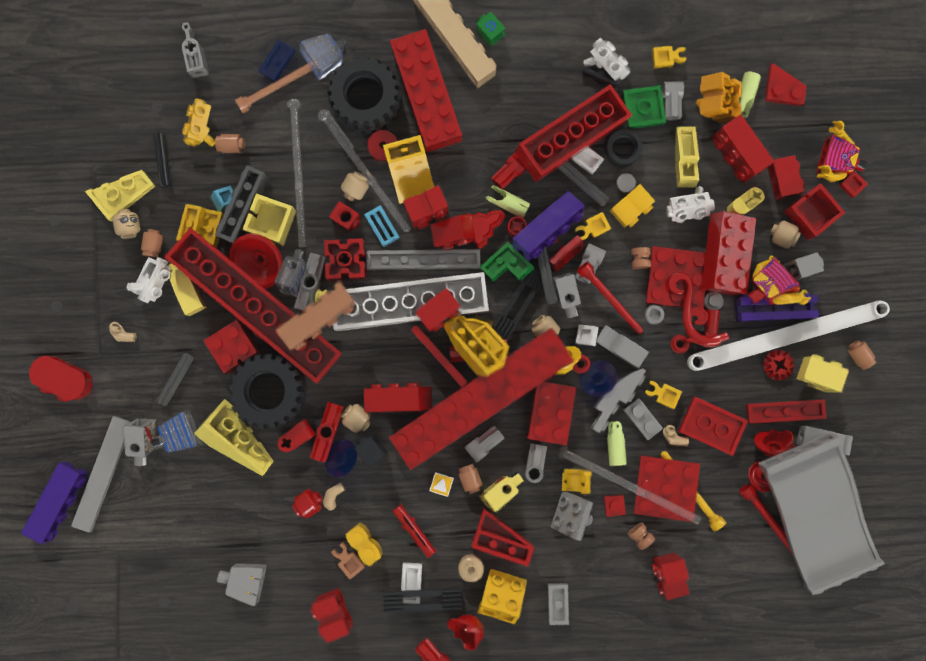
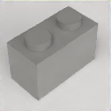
(805, 266)

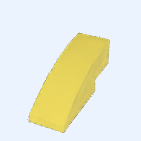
(686, 157)
(186, 292)

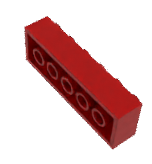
(426, 90)
(573, 133)

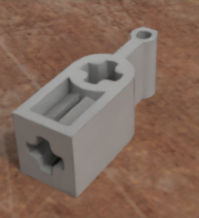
(193, 54)
(622, 347)
(809, 433)

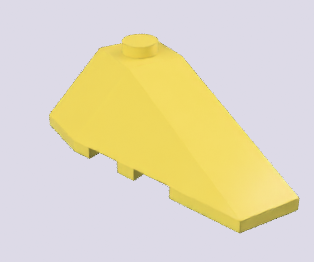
(234, 439)

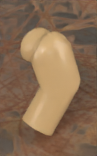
(120, 334)
(672, 437)
(330, 496)

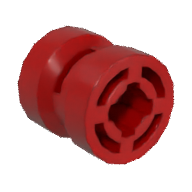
(516, 225)

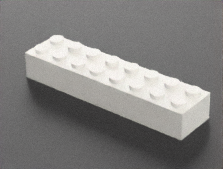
(398, 301)

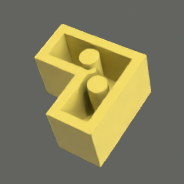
(822, 375)

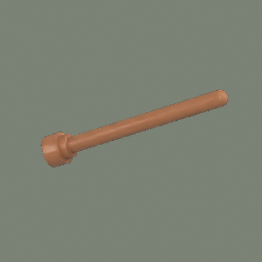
(245, 102)

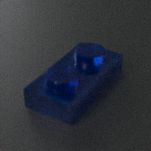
(276, 60)

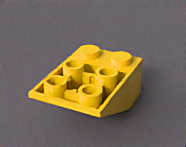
(408, 167)

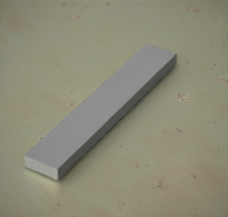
(423, 259)
(101, 476)

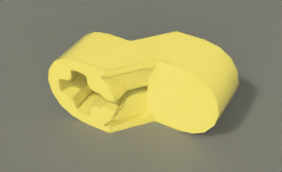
(752, 198)

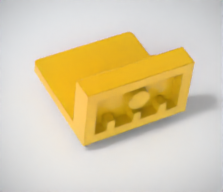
(503, 596)

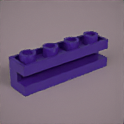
(548, 226)
(761, 311)
(54, 502)

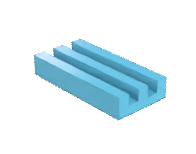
(390, 239)

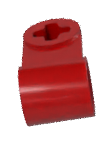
(298, 434)

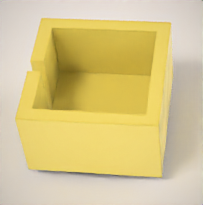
(272, 220)

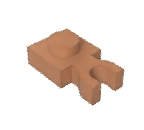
(349, 563)

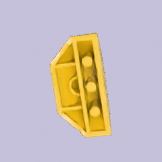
(477, 344)

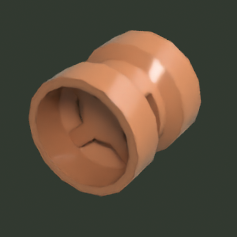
(641, 258)
(641, 536)

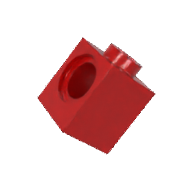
(340, 210)

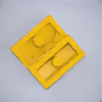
(202, 221)

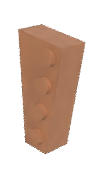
(316, 317)

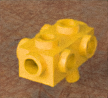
(196, 130)

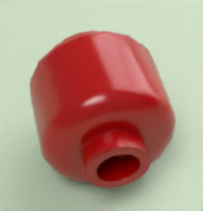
(307, 503)

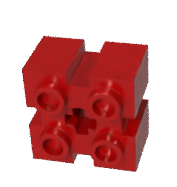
(426, 207)
(337, 251)
(332, 615)

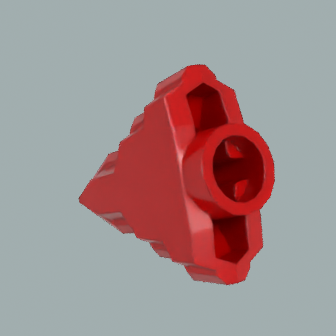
(484, 226)

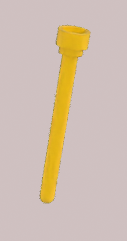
(715, 521)

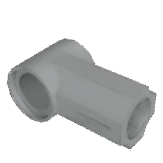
(672, 94)
(594, 256)
(480, 446)
(535, 460)

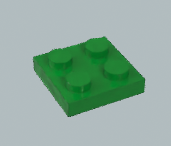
(645, 106)

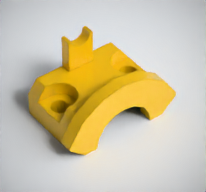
(576, 480)

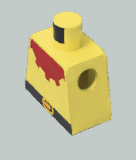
(494, 497)

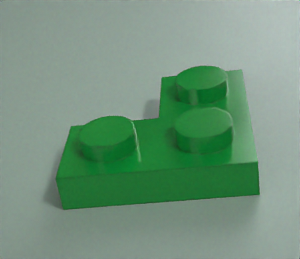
(506, 259)

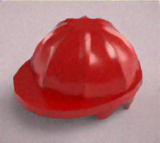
(774, 442)
(468, 629)

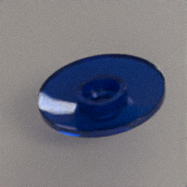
(597, 371)
(341, 458)

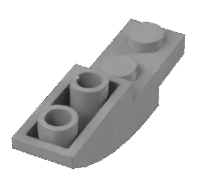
(621, 392)

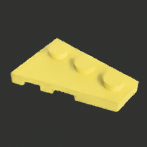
(120, 193)

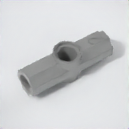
(313, 270)

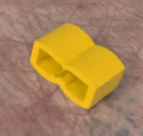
(632, 206)
(368, 548)

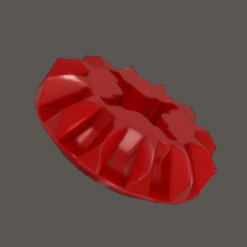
(769, 365)

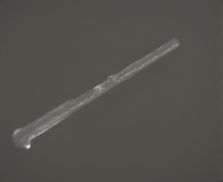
(293, 104)
(324, 115)
(562, 452)

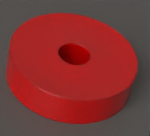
(378, 138)

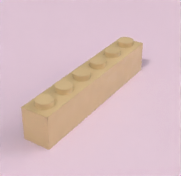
(458, 40)

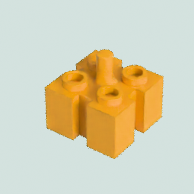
(720, 97)

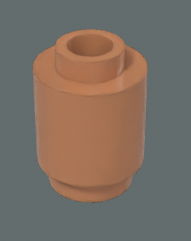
(230, 143)
(151, 243)
(862, 354)
(470, 479)

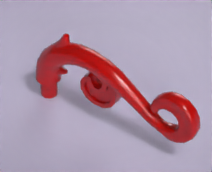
(699, 312)

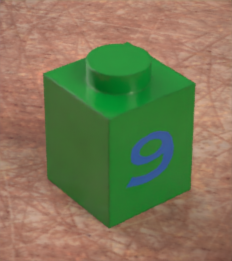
(490, 28)

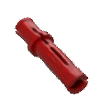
(428, 549)

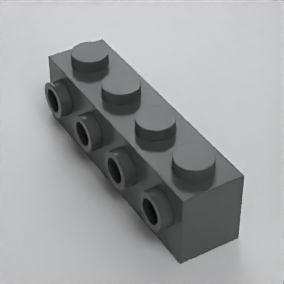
(235, 214)

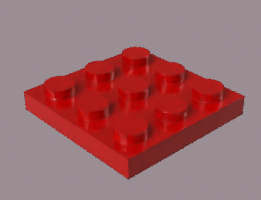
(668, 262)
(670, 480)

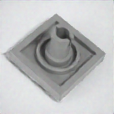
(572, 515)

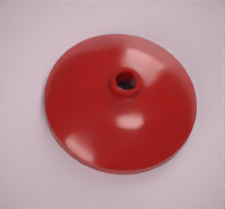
(247, 254)

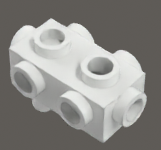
(605, 57)
(690, 206)
(151, 280)

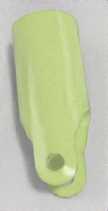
(749, 89)
(510, 202)
(616, 444)

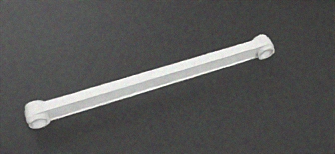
(788, 335)

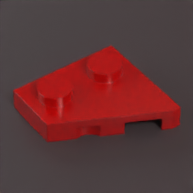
(784, 88)

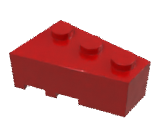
(397, 398)
(501, 540)

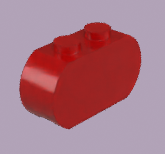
(60, 378)

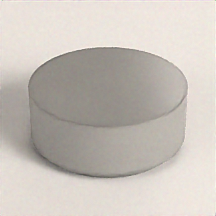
(625, 183)
(654, 314)

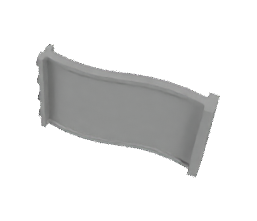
(821, 513)

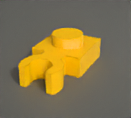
(665, 57)
(595, 226)
(666, 395)

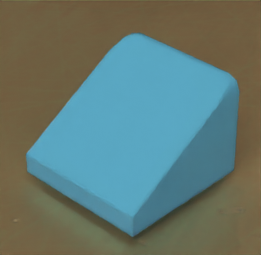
(222, 198)

